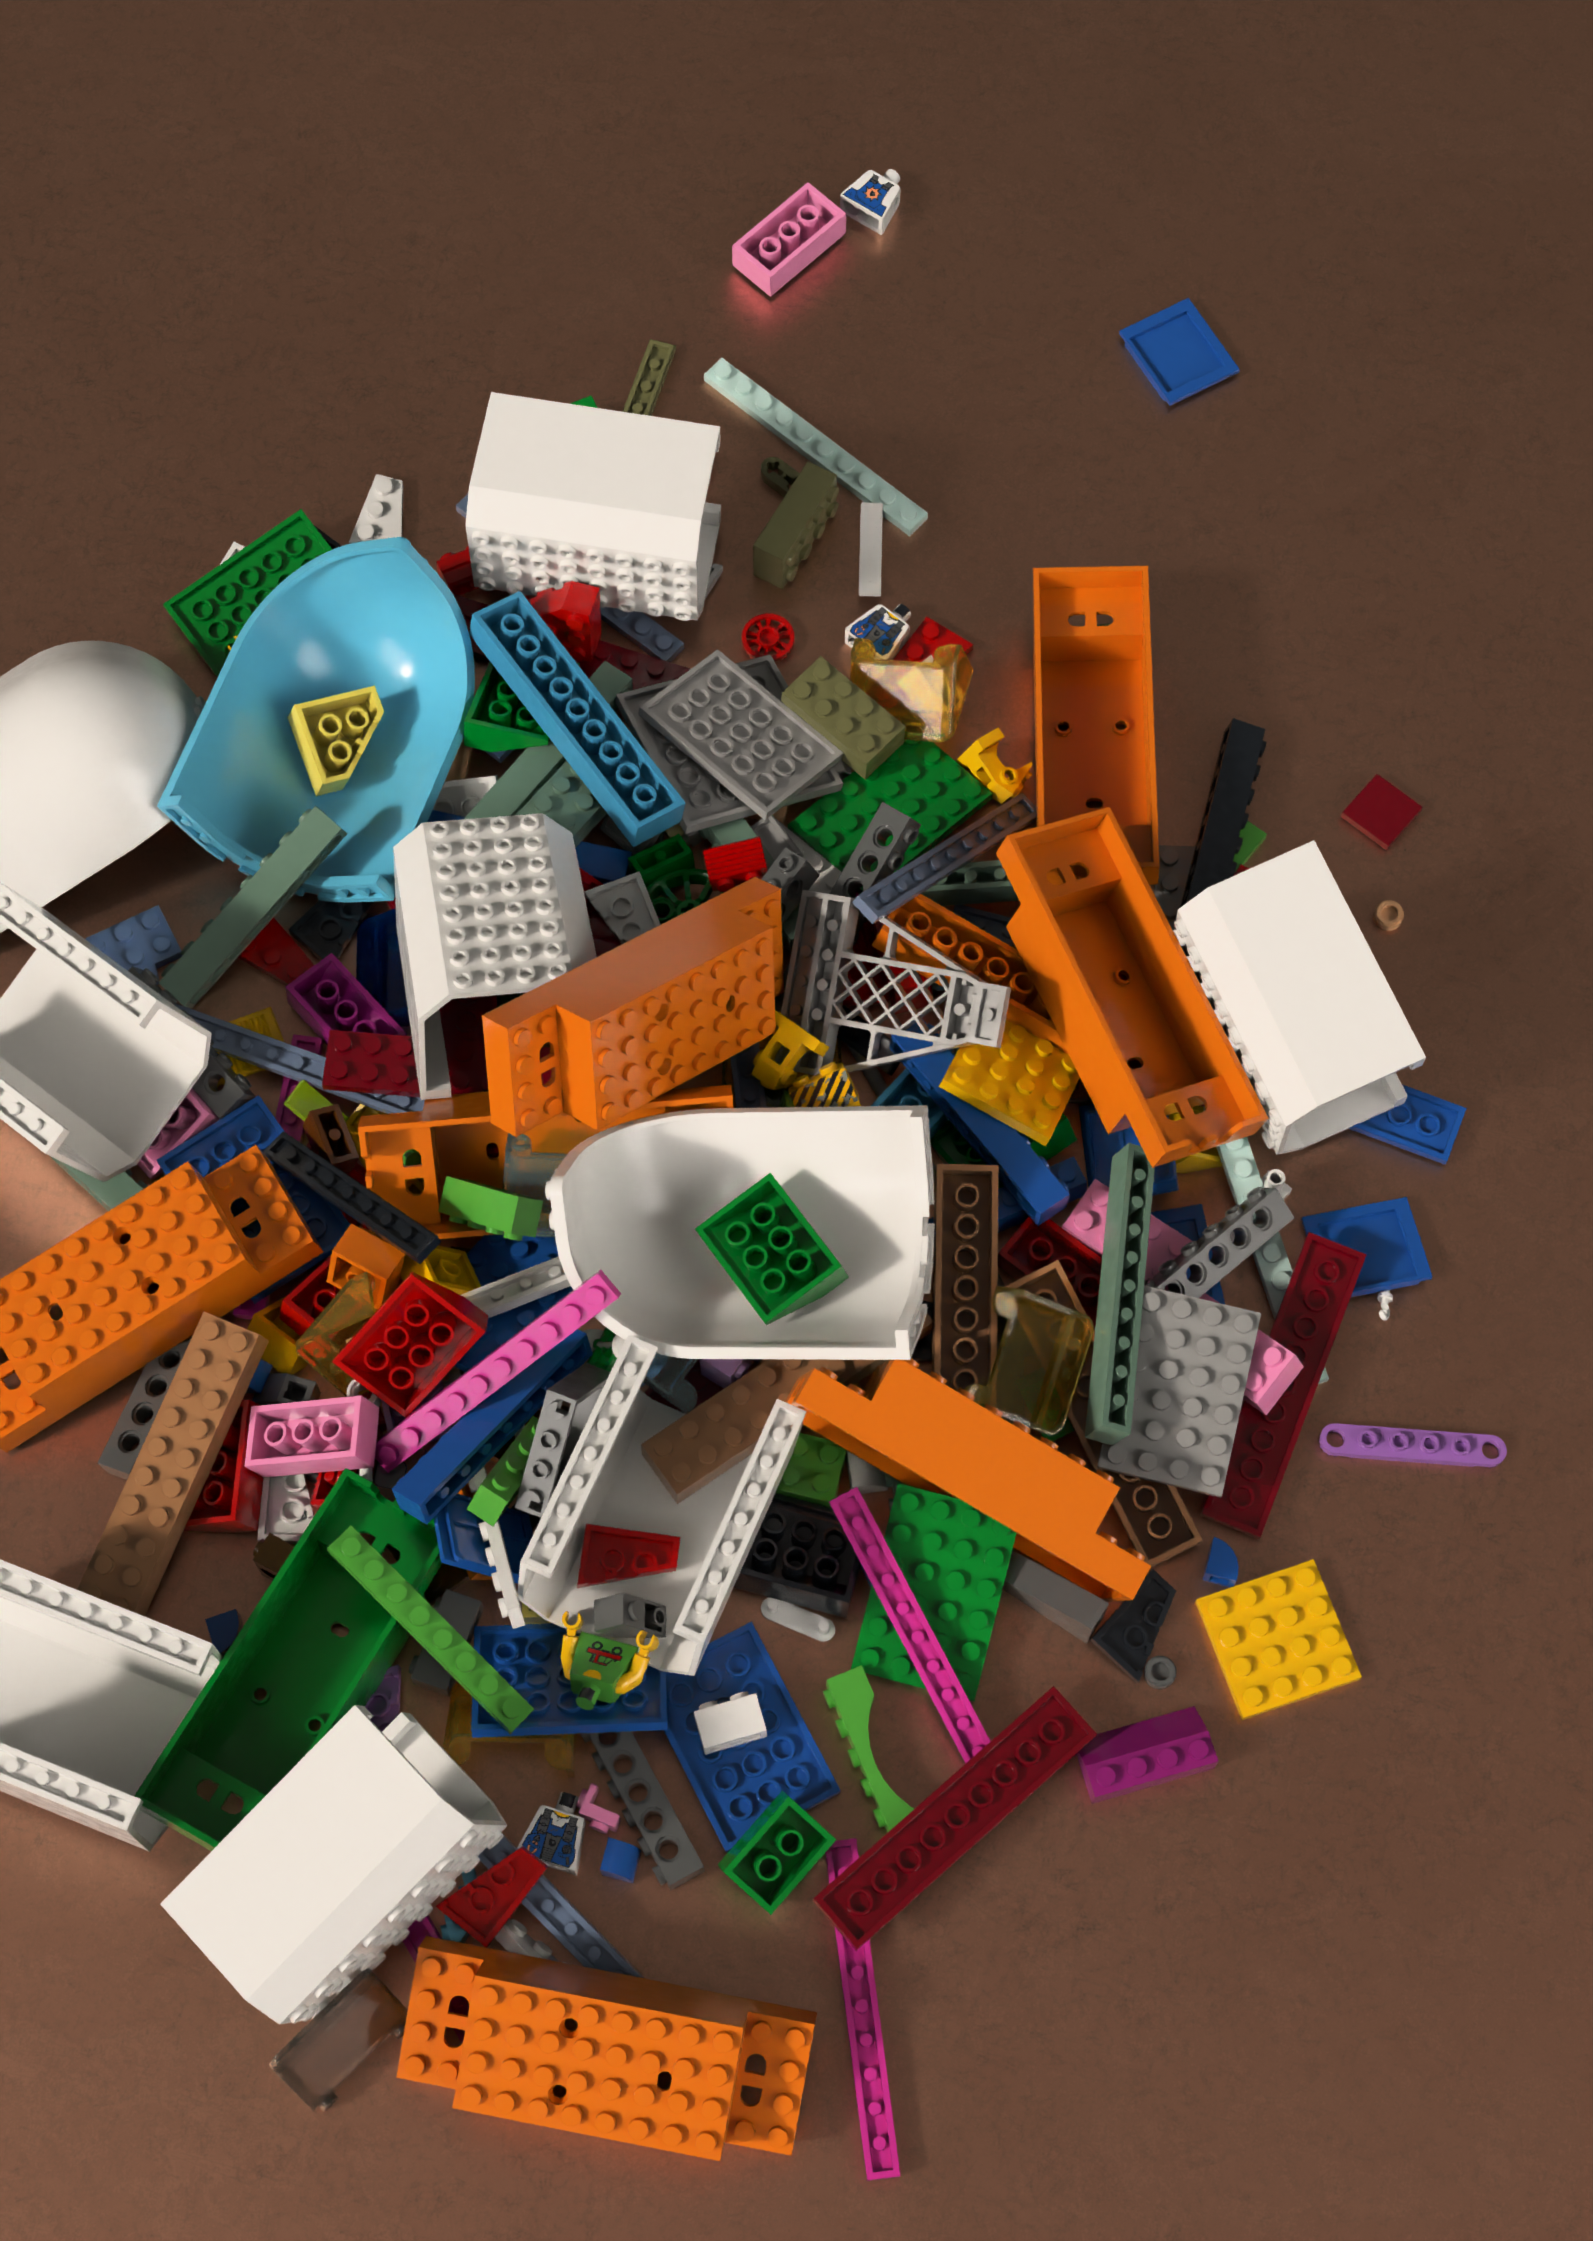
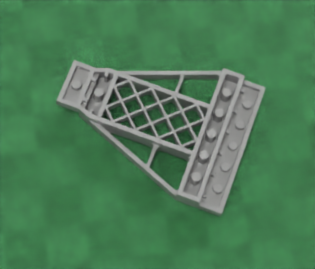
(819, 977)

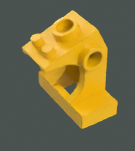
(988, 770)
(797, 1041)

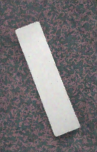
(870, 549)

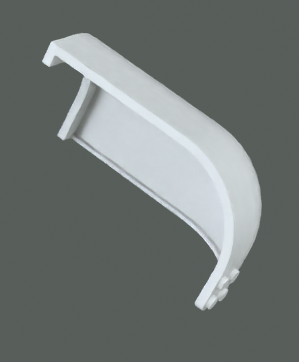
(85, 760)
(854, 1173)

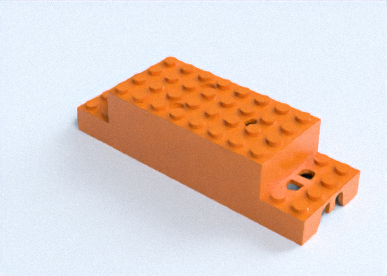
(1091, 683)
(1075, 946)
(640, 1015)
(454, 1139)
(100, 1277)
(954, 1447)
(612, 2061)

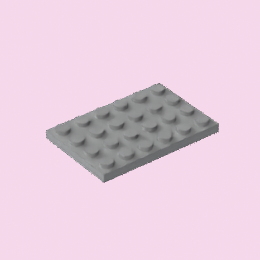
(741, 734)
(1186, 1392)

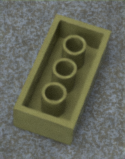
(795, 525)
(845, 716)

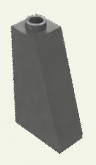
(1054, 1597)

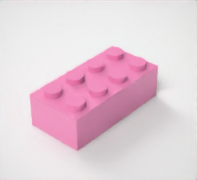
(789, 239)
(1088, 1226)
(1270, 1371)
(312, 1436)

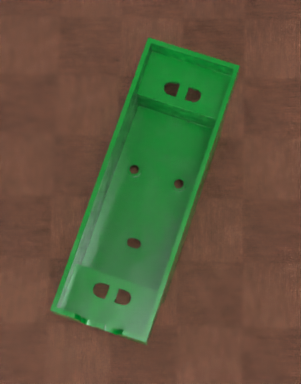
(298, 1662)

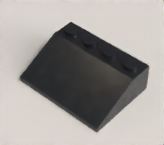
(802, 1558)

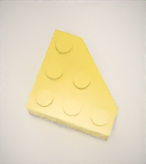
(334, 735)

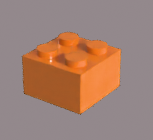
(363, 1252)

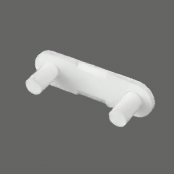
(798, 1619)

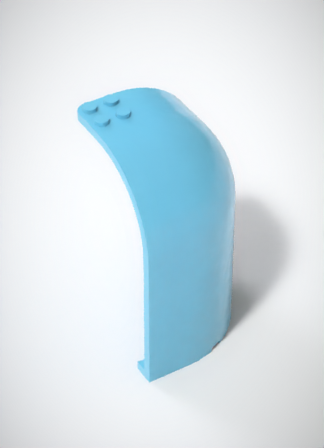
(329, 629)

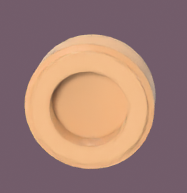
(1388, 915)

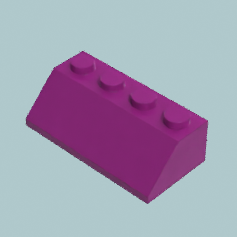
(335, 1000)
(1146, 1754)

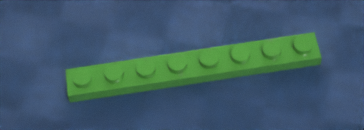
(430, 1630)

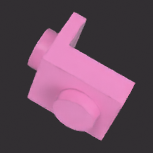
(599, 1818)

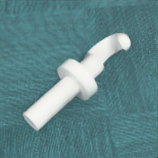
(1385, 1298)

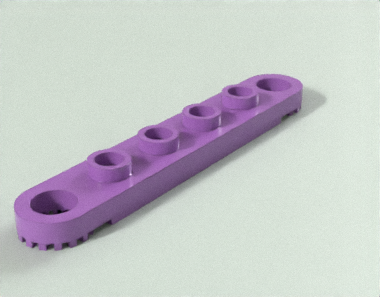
(1412, 1445)

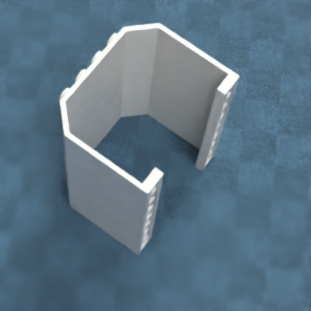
(593, 503)
(483, 915)
(1299, 997)
(88, 1049)
(616, 1488)
(89, 1701)
(335, 1864)

